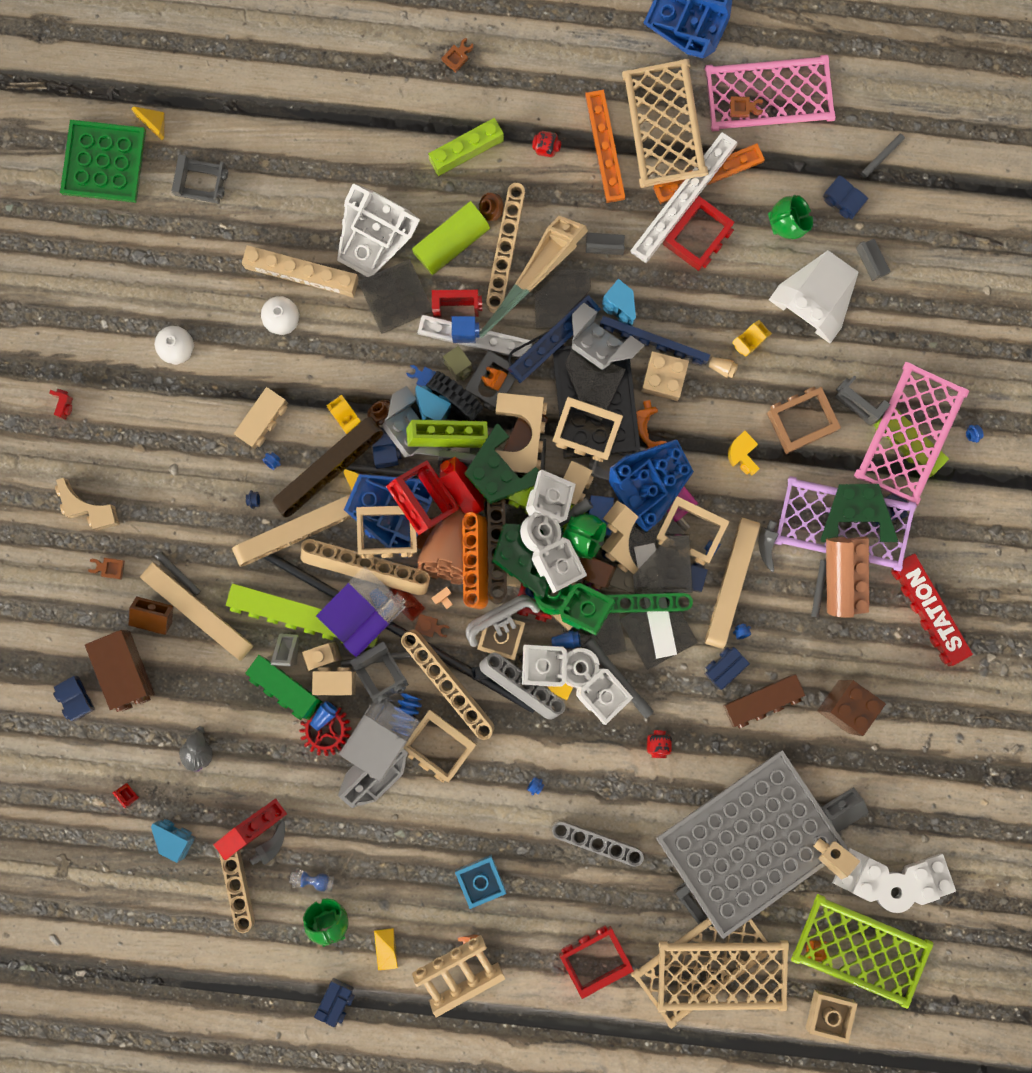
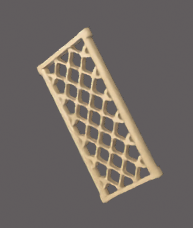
(627, 77)
(697, 931)
(717, 947)

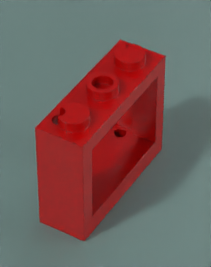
(716, 245)
(411, 506)
(250, 829)
(605, 979)

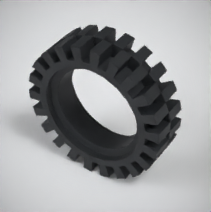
(460, 399)

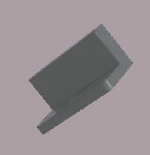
(605, 243)
(873, 259)
(845, 809)

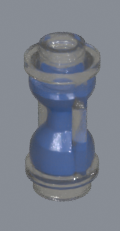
(321, 882)

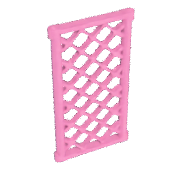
(773, 65)
(962, 393)

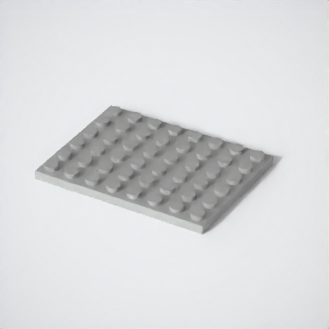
(749, 843)

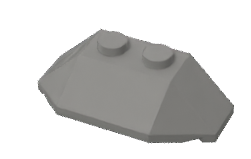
(362, 788)

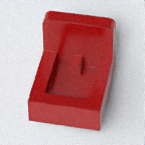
(64, 403)

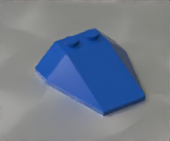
(690, 24)
(371, 491)

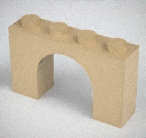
(531, 410)

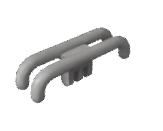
(499, 617)

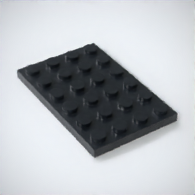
(587, 430)

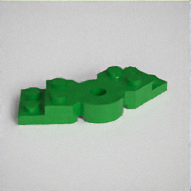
(577, 605)

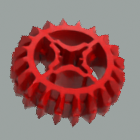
(339, 738)

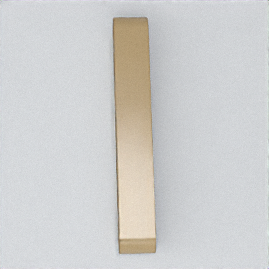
(505, 239)
(291, 532)
(350, 563)
(732, 583)
(196, 611)
(450, 694)

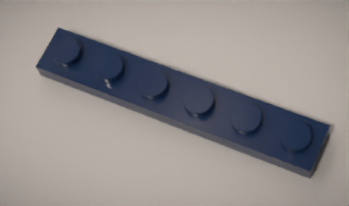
(547, 344)
(661, 344)

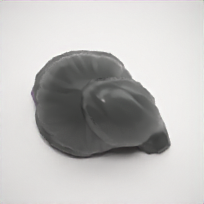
(196, 751)

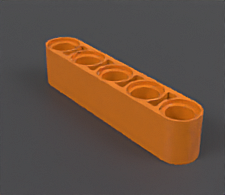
(480, 568)

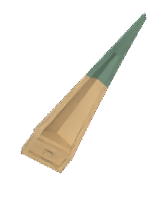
(552, 249)

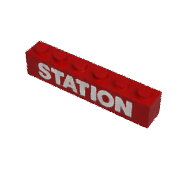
(932, 611)

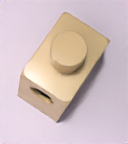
(321, 656)
(844, 861)

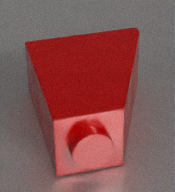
(460, 487)

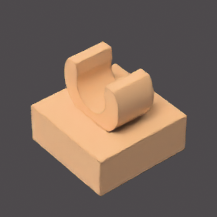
(442, 597)

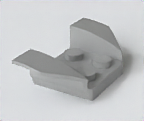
(597, 343)
(398, 419)

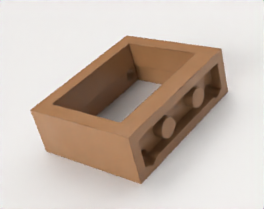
(812, 392)

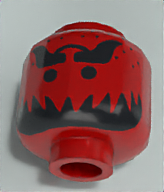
(546, 144)
(659, 744)

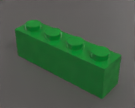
(283, 687)

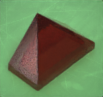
(413, 606)

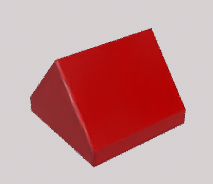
(125, 795)

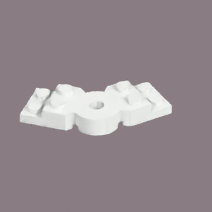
(552, 555)
(594, 686)
(918, 882)

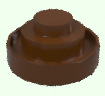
(491, 206)
(379, 411)

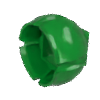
(791, 217)
(585, 534)
(324, 915)

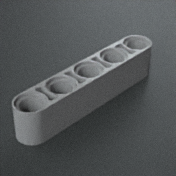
(513, 685)
(604, 850)

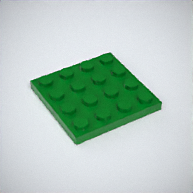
(103, 161)

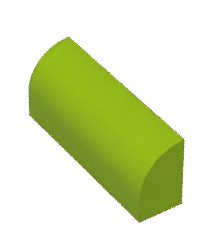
(451, 238)

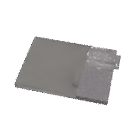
(379, 739)

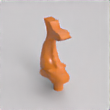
(643, 417)

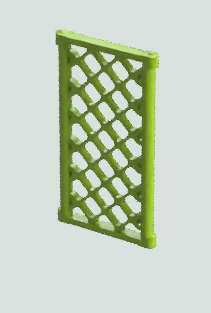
(857, 981)

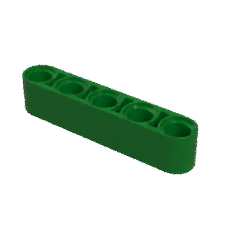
(654, 602)

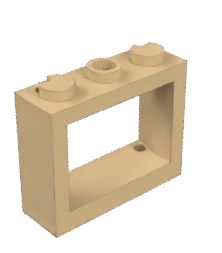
(581, 449)
(701, 513)
(386, 552)
(427, 764)

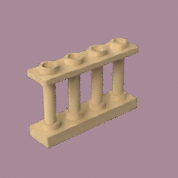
(465, 990)

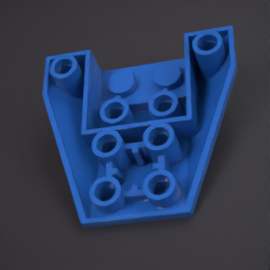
(650, 481)

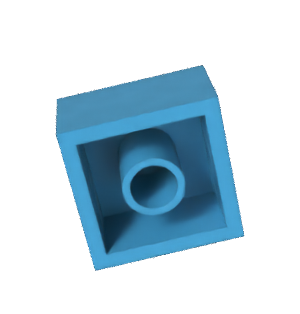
(480, 881)

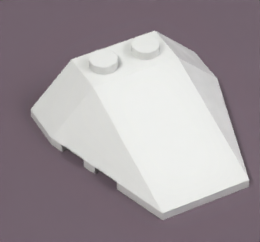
(373, 230)
(819, 293)

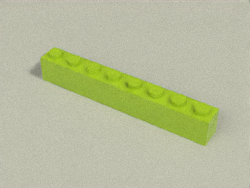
(281, 610)

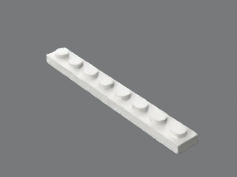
(682, 199)

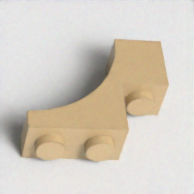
(72, 506)
(620, 522)

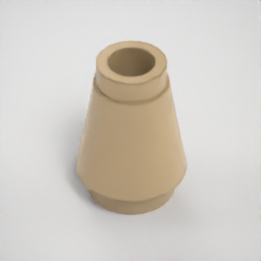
(724, 366)

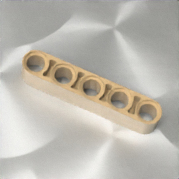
(234, 894)

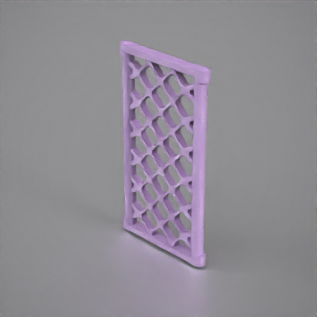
(793, 481)

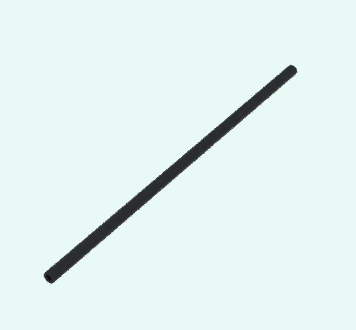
(394, 628)

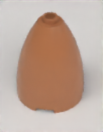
(443, 550)

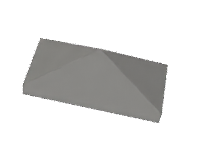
(286, 650)

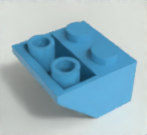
(620, 302)
(431, 406)
(172, 841)

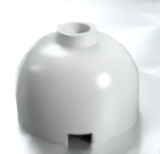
(280, 315)
(174, 344)

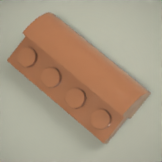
(847, 576)

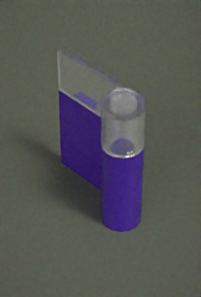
(361, 611)

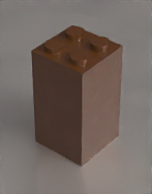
(120, 670)
(851, 707)

